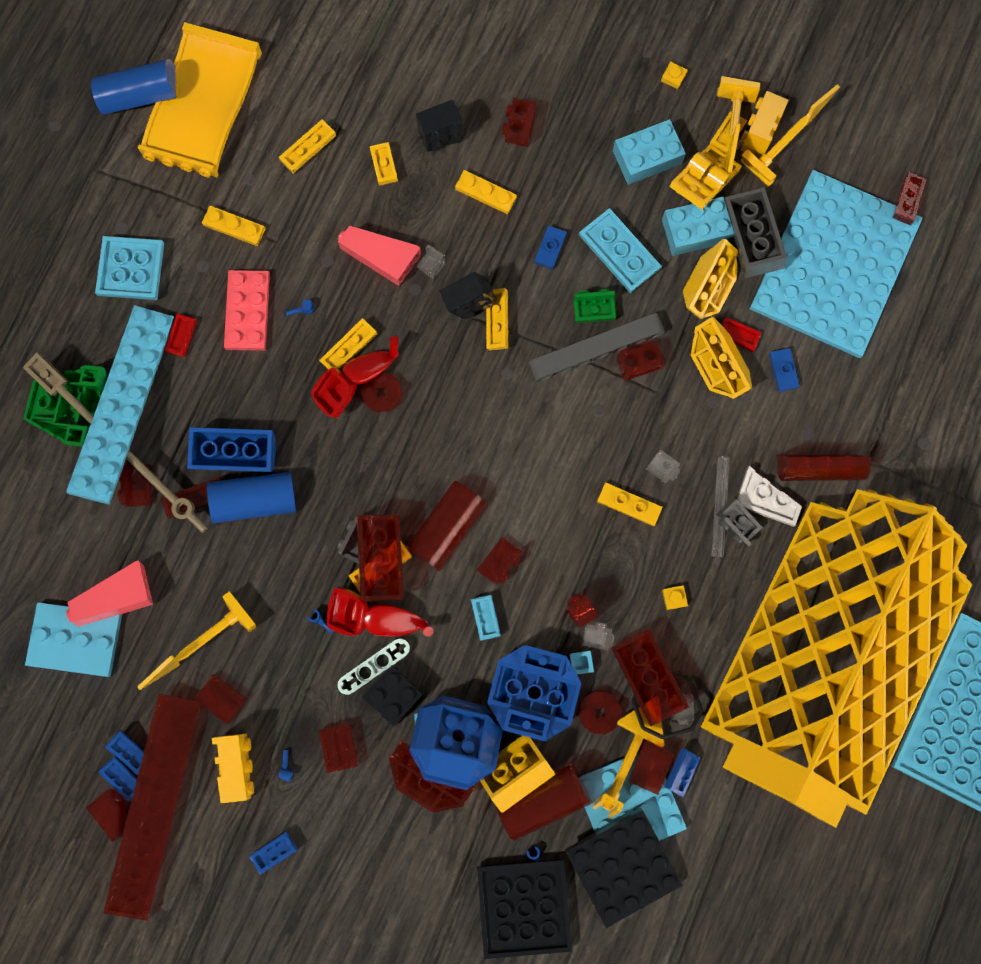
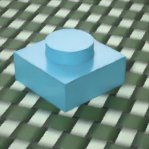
(582, 662)

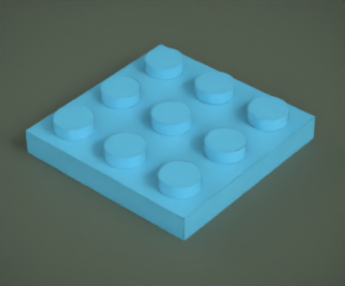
(129, 268)

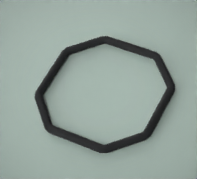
(676, 733)

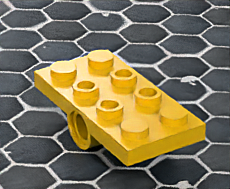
(704, 177)

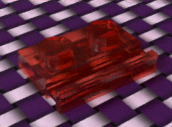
(220, 699)
(338, 748)
(651, 768)

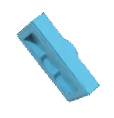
(485, 617)

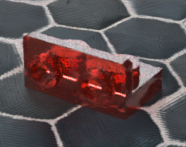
(135, 488)
(500, 561)

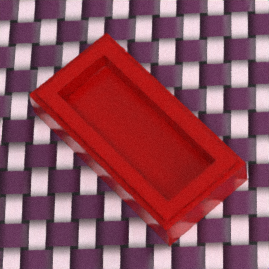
(741, 334)
(180, 335)

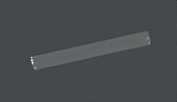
(720, 502)

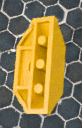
(711, 280)
(719, 360)

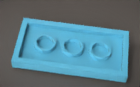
(620, 250)

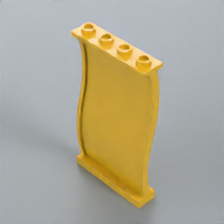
(211, 86)

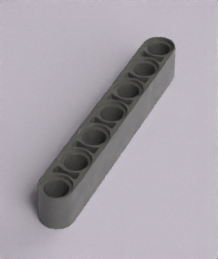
(596, 347)

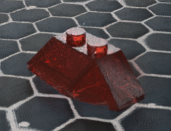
(428, 794)

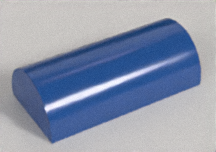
(134, 86)
(231, 449)
(250, 497)

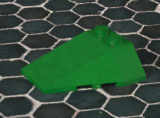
(57, 415)

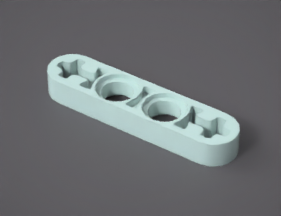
(375, 669)

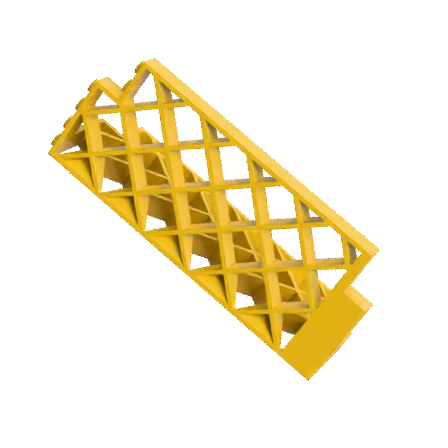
(920, 608)

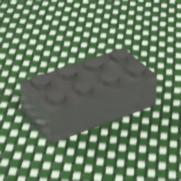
(755, 233)

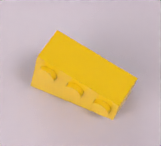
(763, 124)
(234, 767)

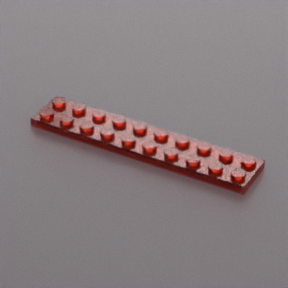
(152, 807)

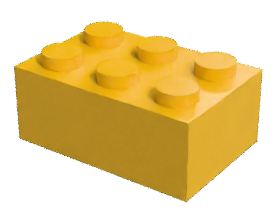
(517, 773)

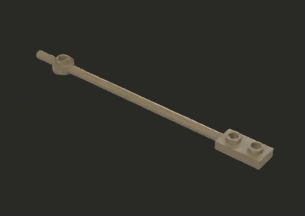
(54, 383)

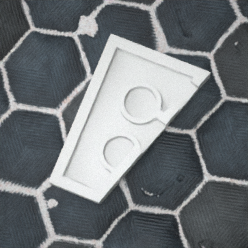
(764, 499)

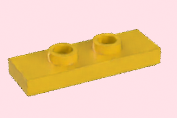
(629, 504)

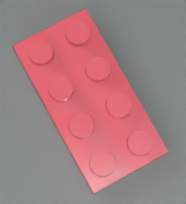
(247, 310)

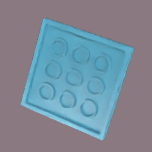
(659, 809)

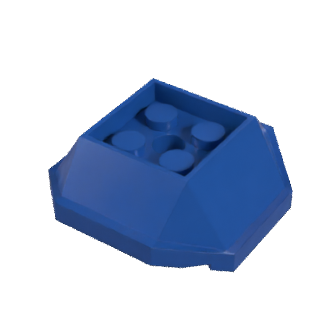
(558, 693)
(451, 761)

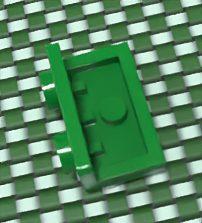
(594, 306)

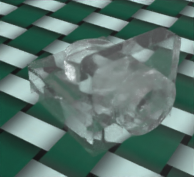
(685, 716)

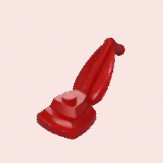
(337, 387)
(351, 617)

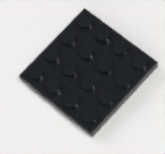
(623, 867)
(524, 909)

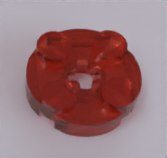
(382, 404)
(598, 700)

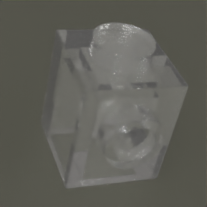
(664, 467)
(598, 636)

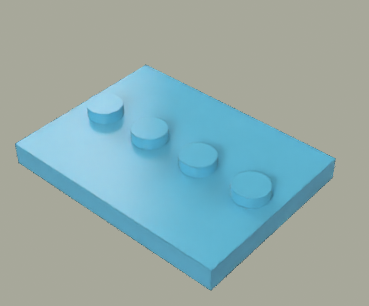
(66, 647)

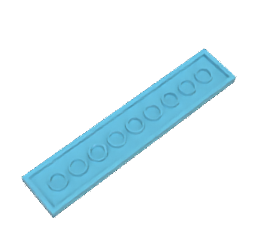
(120, 406)

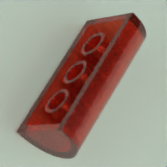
(823, 467)
(447, 525)
(379, 558)
(650, 677)
(546, 804)

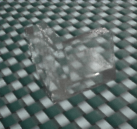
(431, 262)

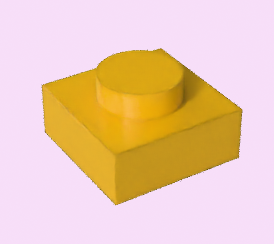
(674, 75)
(674, 597)

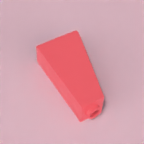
(381, 253)
(113, 596)

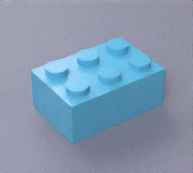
(648, 152)
(695, 229)

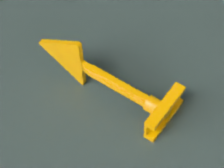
(737, 91)
(760, 166)
(236, 614)
(630, 722)

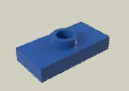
(550, 247)
(784, 370)
(126, 751)
(682, 772)
(119, 777)
(273, 852)

